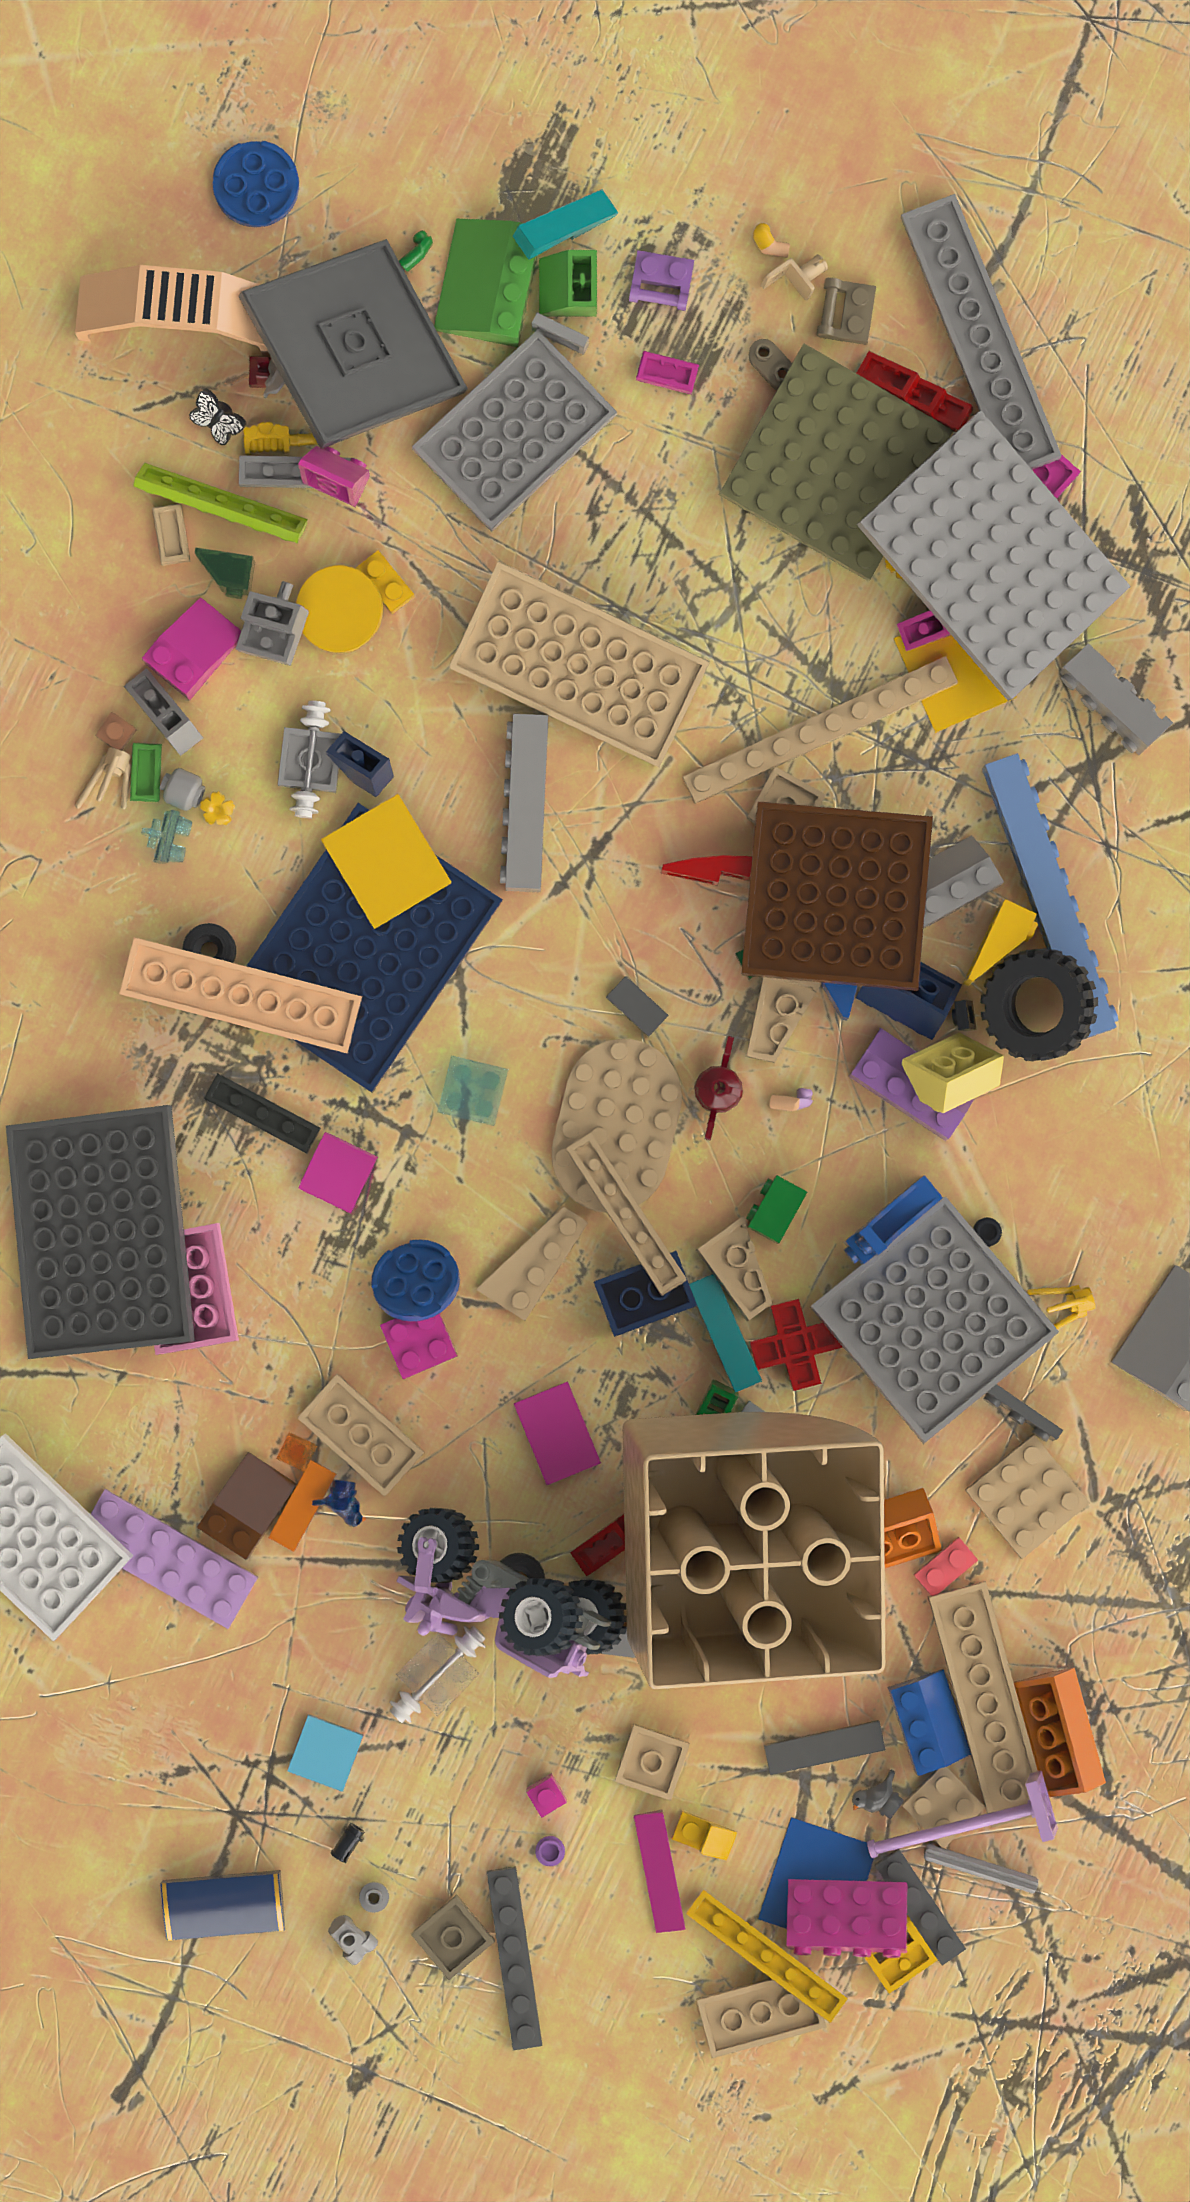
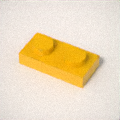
(388, 582)

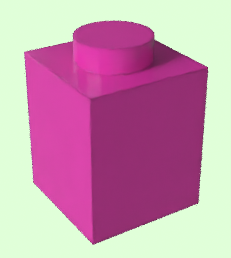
(546, 1795)

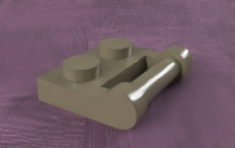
(856, 311)

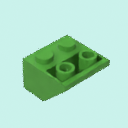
(568, 284)

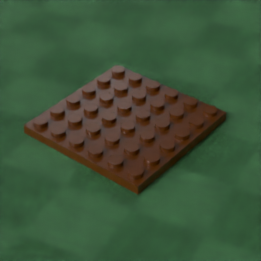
(837, 896)

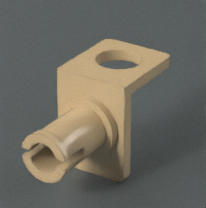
(798, 276)

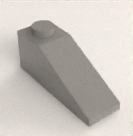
(163, 712)

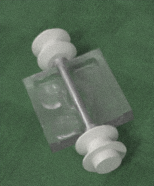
(437, 1674)

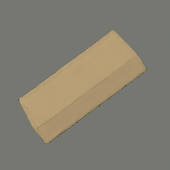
(171, 534)

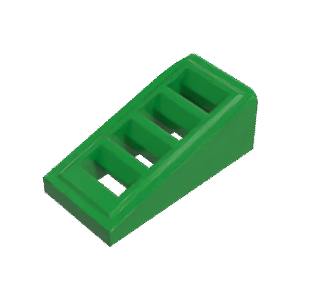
(722, 1390)

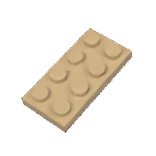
(360, 1435)
(754, 2017)

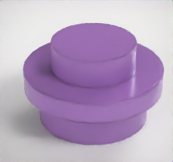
(550, 1851)

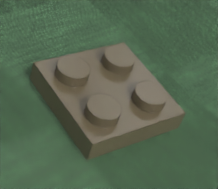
(452, 1937)

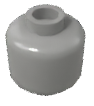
(182, 789)

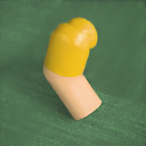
(767, 243)

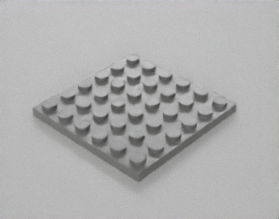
(934, 1320)

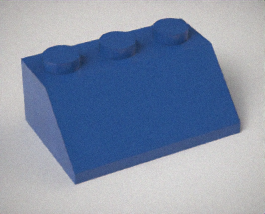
(929, 1722)

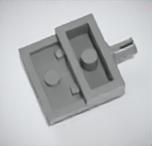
(272, 626)

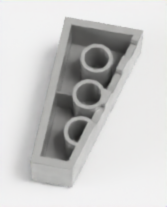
(1114, 700)

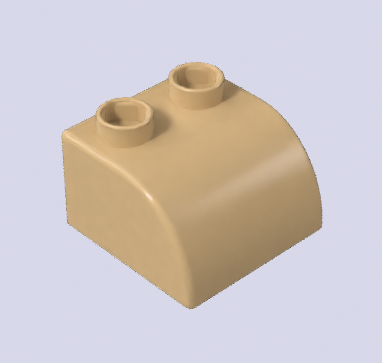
(753, 1548)

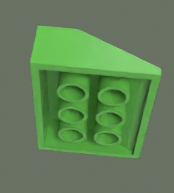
(485, 283)

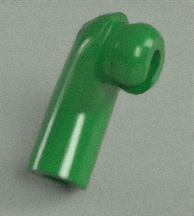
(418, 253)

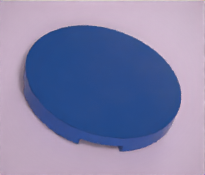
(255, 183)
(415, 1280)

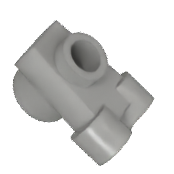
(351, 1939)

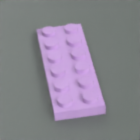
(175, 1561)

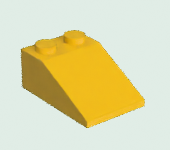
(1006, 931)

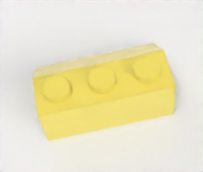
(953, 1072)

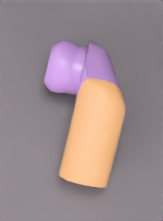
(792, 1103)

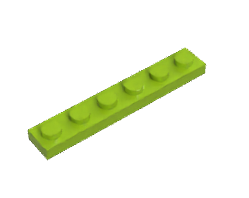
(220, 503)

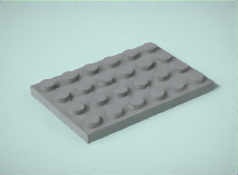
(514, 430)

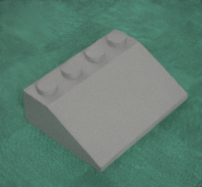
(1160, 1342)

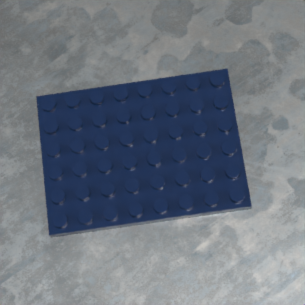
(394, 967)

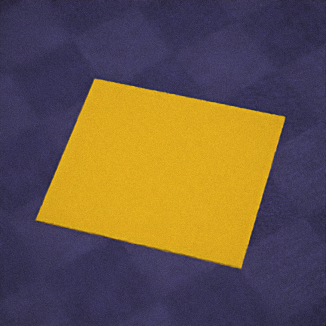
(962, 701)
(386, 861)

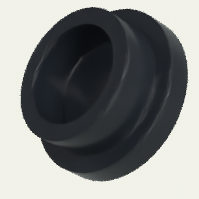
(988, 1230)

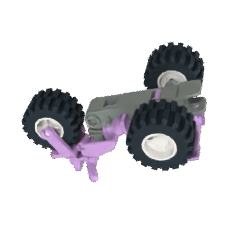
(539, 1618)

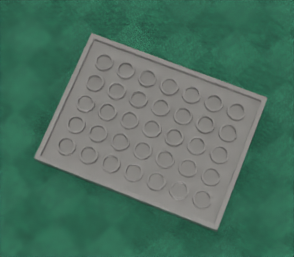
(993, 555)

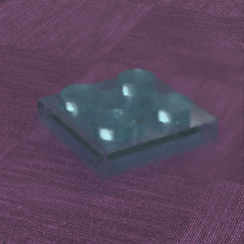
(473, 1090)

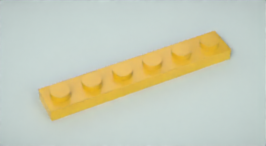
(767, 1956)

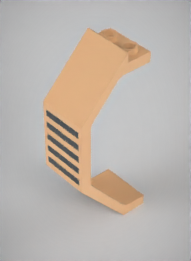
(165, 300)

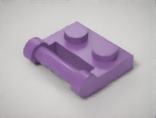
(664, 272)

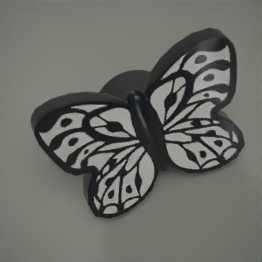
(216, 416)

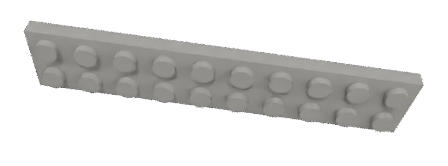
(979, 328)

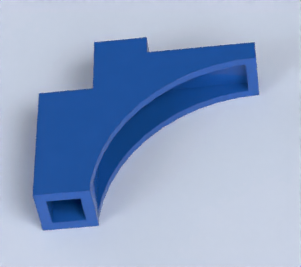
(891, 1221)

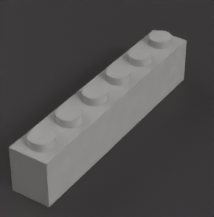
(526, 803)

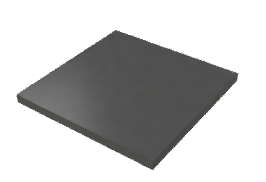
(353, 343)

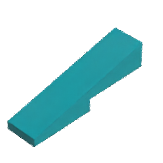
(564, 223)
(725, 1333)

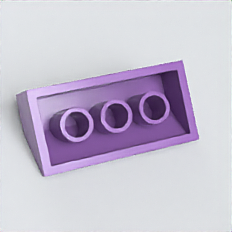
(883, 1074)

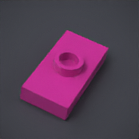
(667, 372)

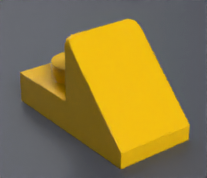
(704, 1835)

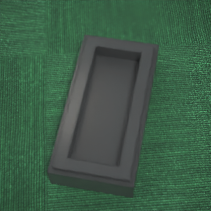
(637, 1006)

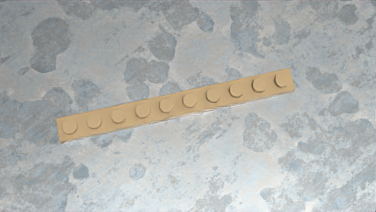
(820, 730)

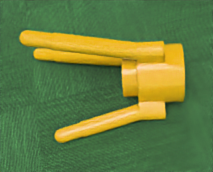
(1078, 1301)

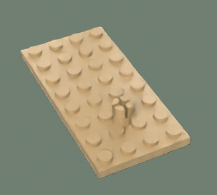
(579, 664)

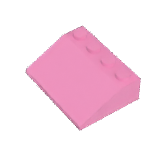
(209, 1291)

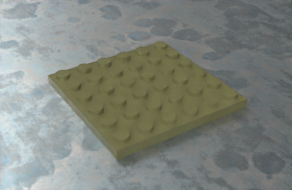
(830, 457)

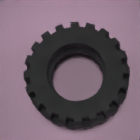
(1001, 1007)

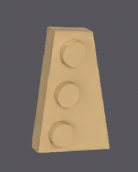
(777, 1015)
(736, 1268)

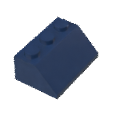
(919, 1010)

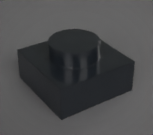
(964, 1016)

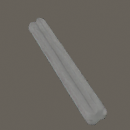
(981, 1868)

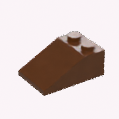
(247, 1506)

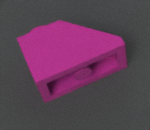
(921, 630)

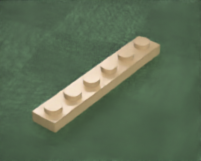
(626, 1214)

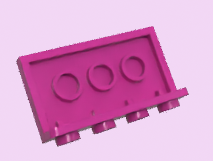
(847, 1917)

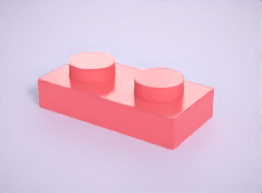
(945, 1567)

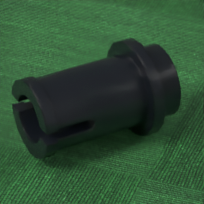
(347, 1842)

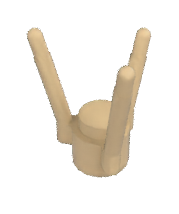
(114, 765)

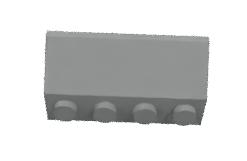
(958, 879)

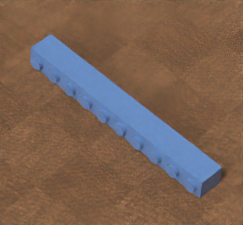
(1041, 875)

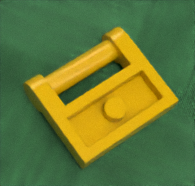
(897, 1971)

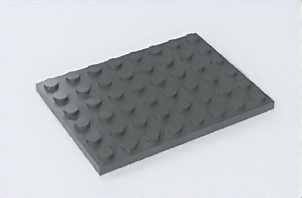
(100, 1232)

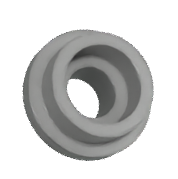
(374, 1887)

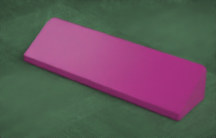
(659, 1871)

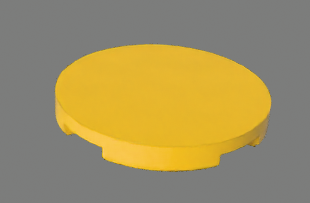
(341, 607)

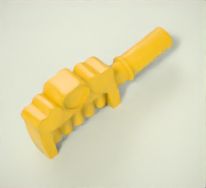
(273, 438)

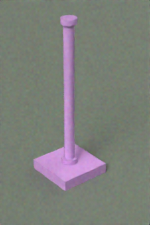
(1038, 1807)

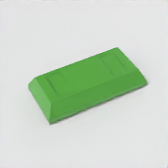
(146, 772)

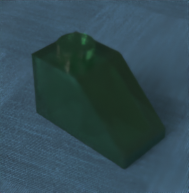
(229, 571)

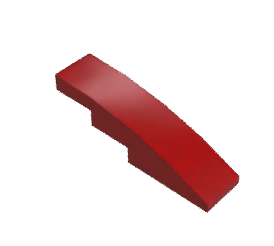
(915, 391)
(710, 868)
(601, 1547)

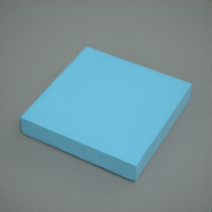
(325, 1753)

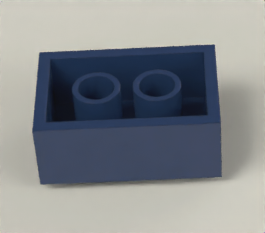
(634, 1301)

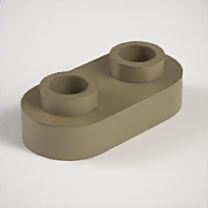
(771, 364)

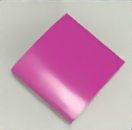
(338, 1172)

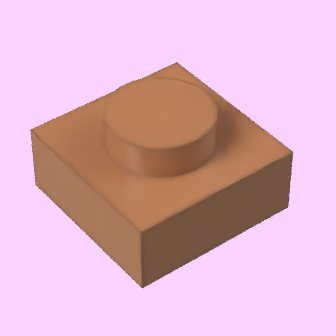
(116, 732)

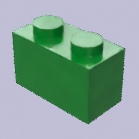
(776, 1208)

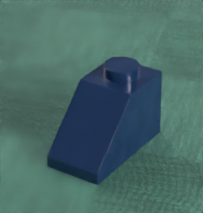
(361, 763)

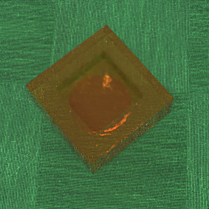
(296, 1452)

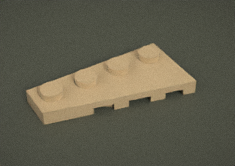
(530, 1269)

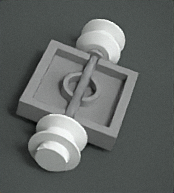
(305, 760)

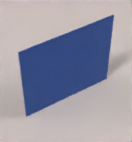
(812, 1855)

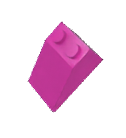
(334, 475)
(192, 648)

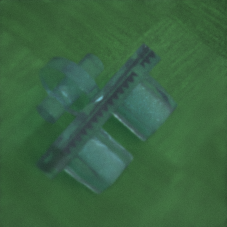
(171, 825)

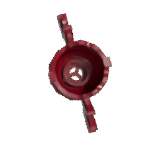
(714, 1101)

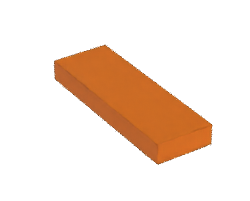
(299, 1508)

